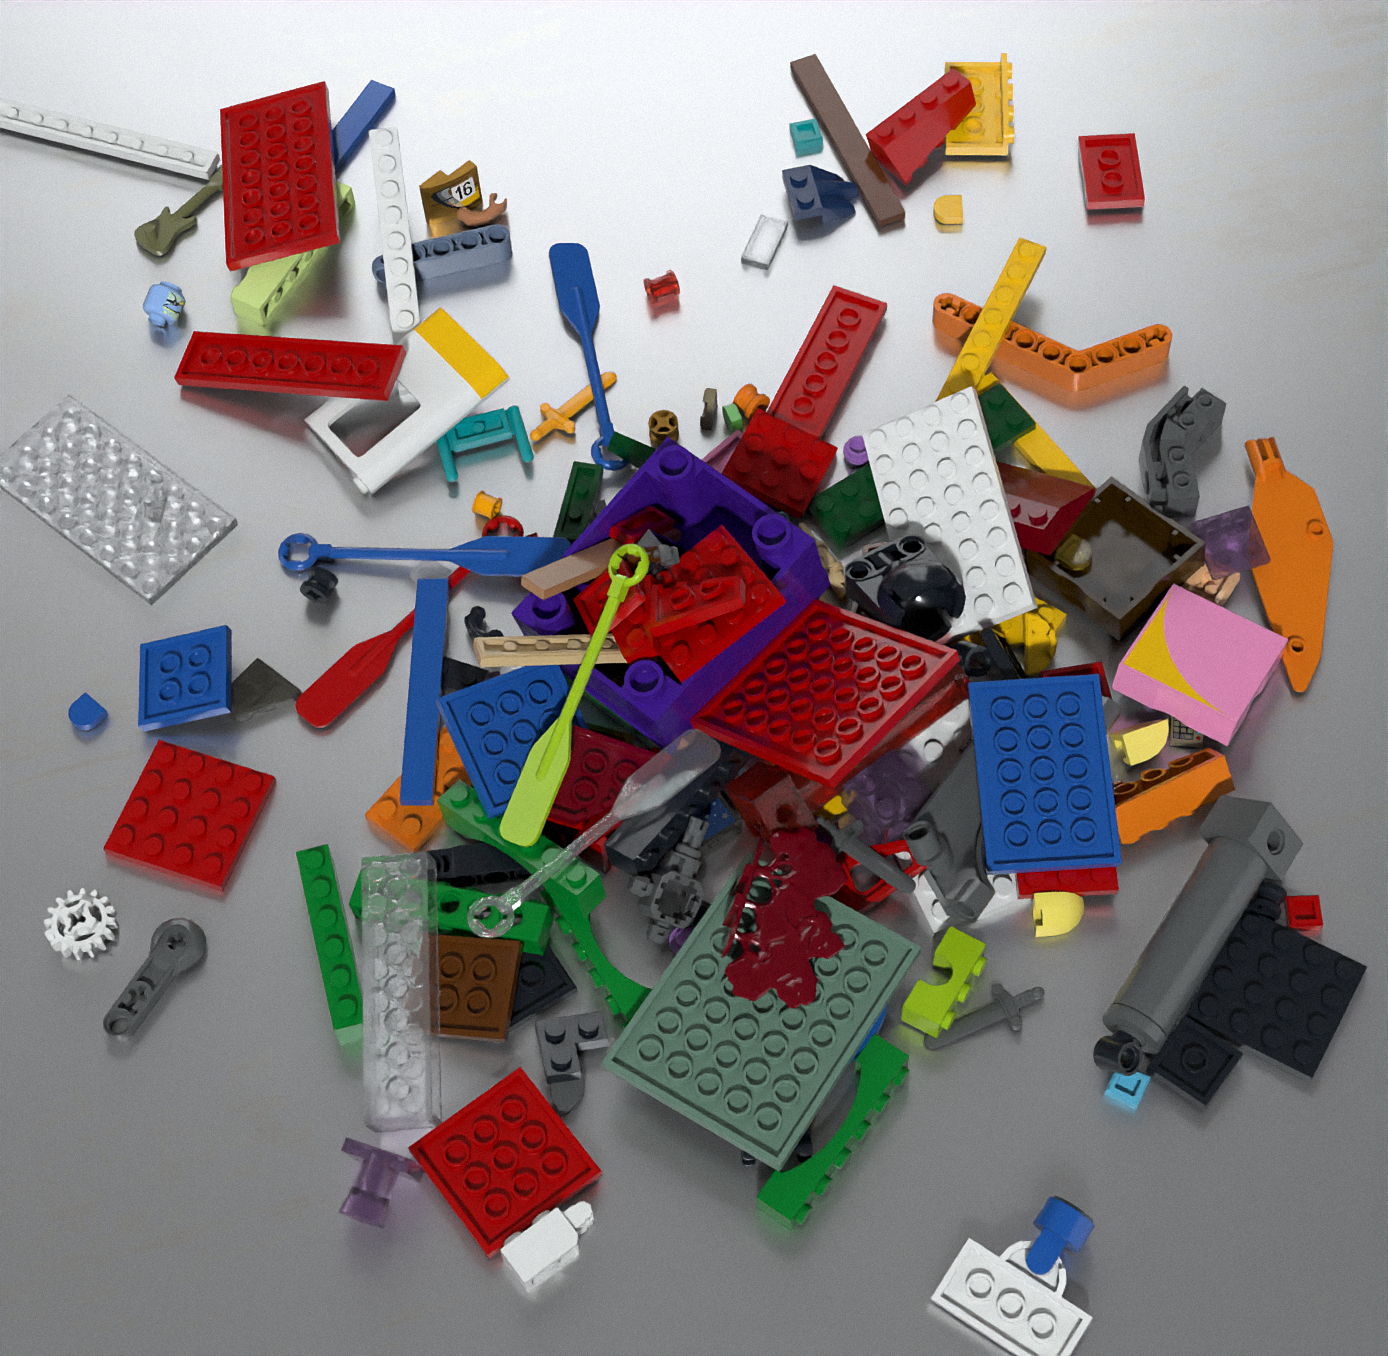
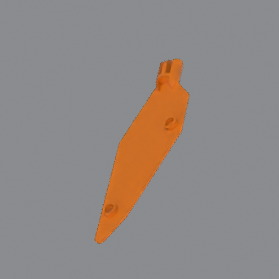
(1300, 554)

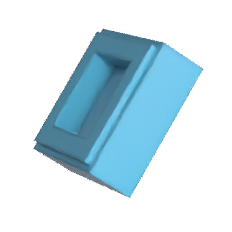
(1128, 1089)

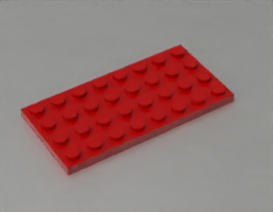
(278, 176)

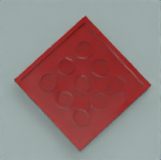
(699, 643)
(190, 815)
(504, 1161)

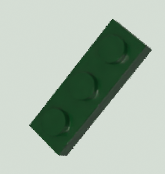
(579, 500)

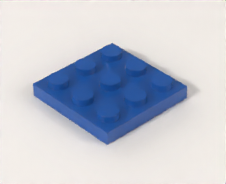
(185, 678)

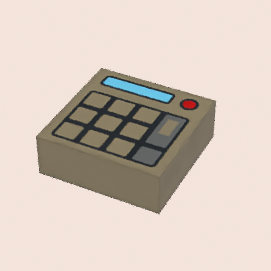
(1183, 735)

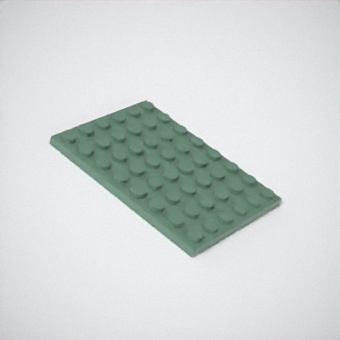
(758, 1065)

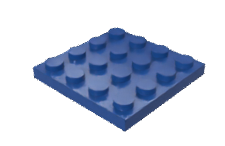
(500, 723)

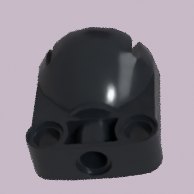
(906, 587)

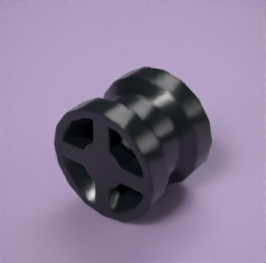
(319, 584)
(1268, 900)

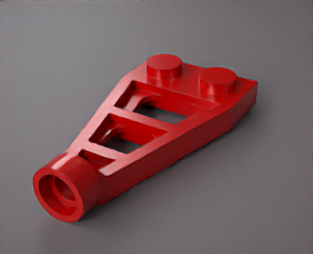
(866, 900)

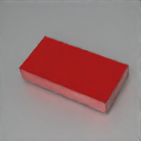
(634, 527)

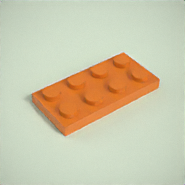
(417, 824)

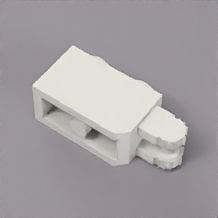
(547, 1244)

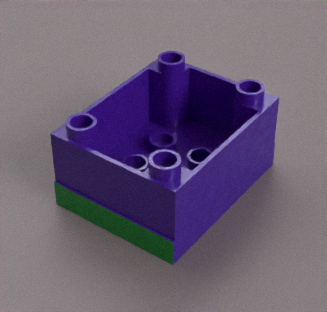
(699, 502)

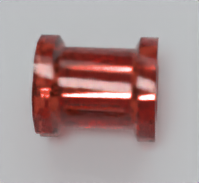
(661, 286)

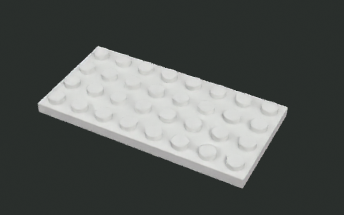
(944, 484)

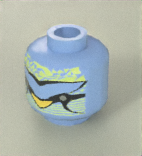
(164, 303)

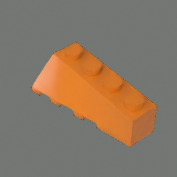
(1170, 793)

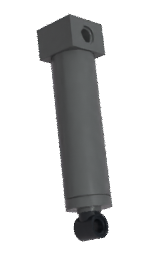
(1244, 846)

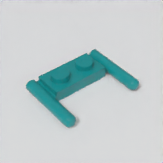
(481, 431)

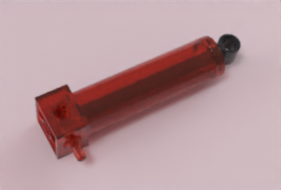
(779, 799)

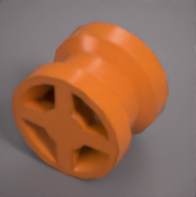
(749, 400)

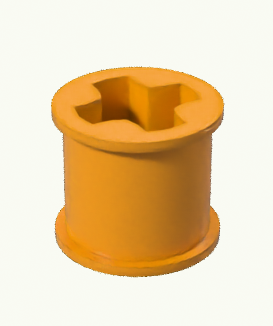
(487, 505)

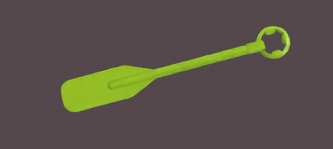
(552, 752)

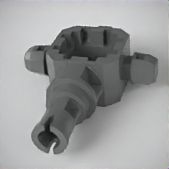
(681, 869)

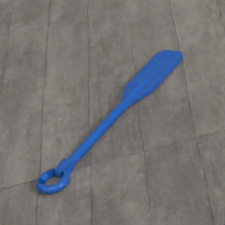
(580, 306)
(483, 556)

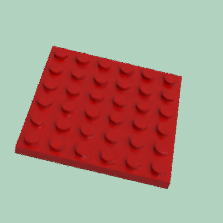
(824, 692)

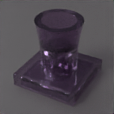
(375, 1181)

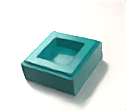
(806, 134)

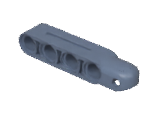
(455, 253)

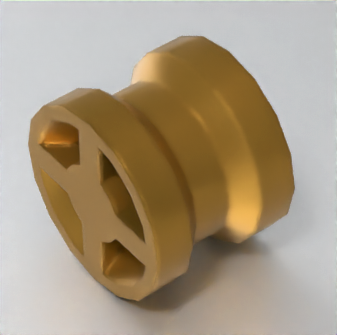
(663, 421)

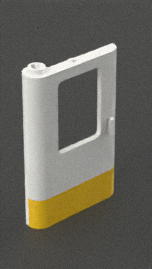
(448, 379)

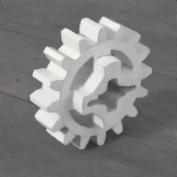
(81, 925)

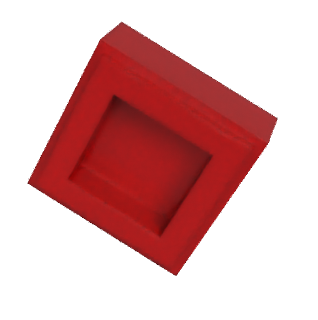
(1303, 913)

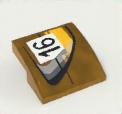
(445, 194)

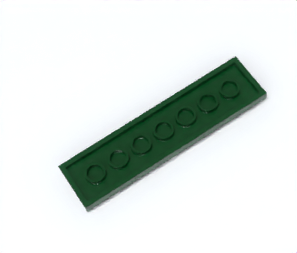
(853, 506)

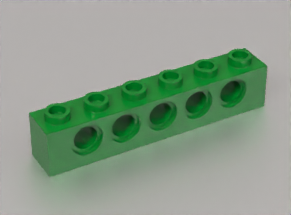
(530, 931)

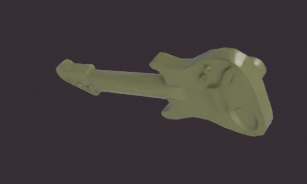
(159, 234)

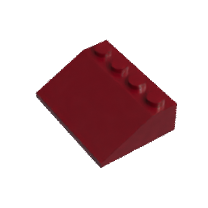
(1042, 506)

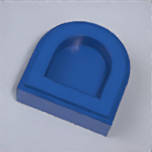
(86, 713)

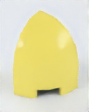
(1141, 740)
(1056, 912)

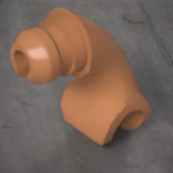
(478, 218)

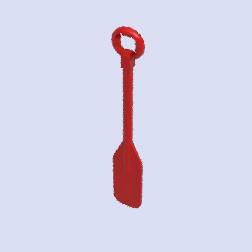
(369, 659)

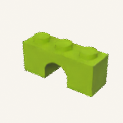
(932, 1006)

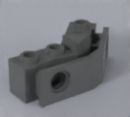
(1183, 429)

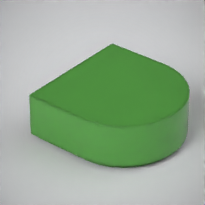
(732, 418)

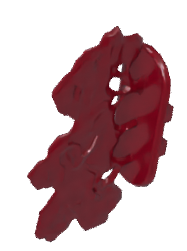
(788, 925)

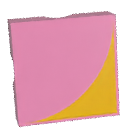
(1199, 664)

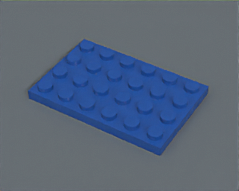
(1043, 774)

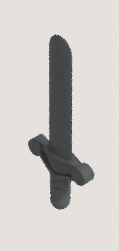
(846, 841)
(1004, 1007)

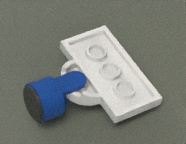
(1021, 1292)

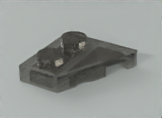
(259, 691)

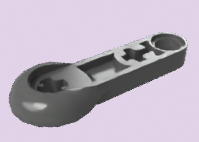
(156, 973)

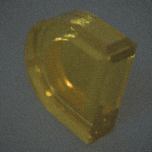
(1074, 553)

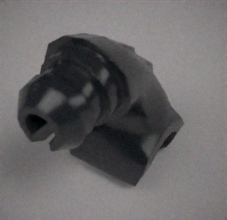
(474, 624)

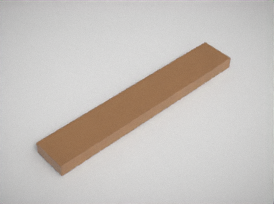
(576, 568)

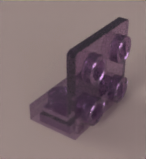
(1231, 542)

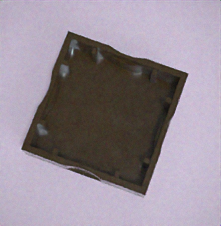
(1132, 562)

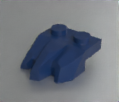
(818, 193)

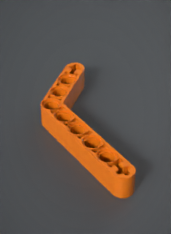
(1054, 360)

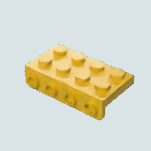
(987, 125)

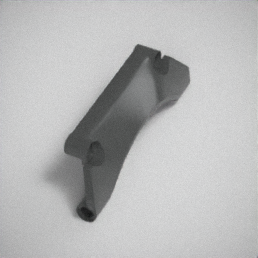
(950, 836)

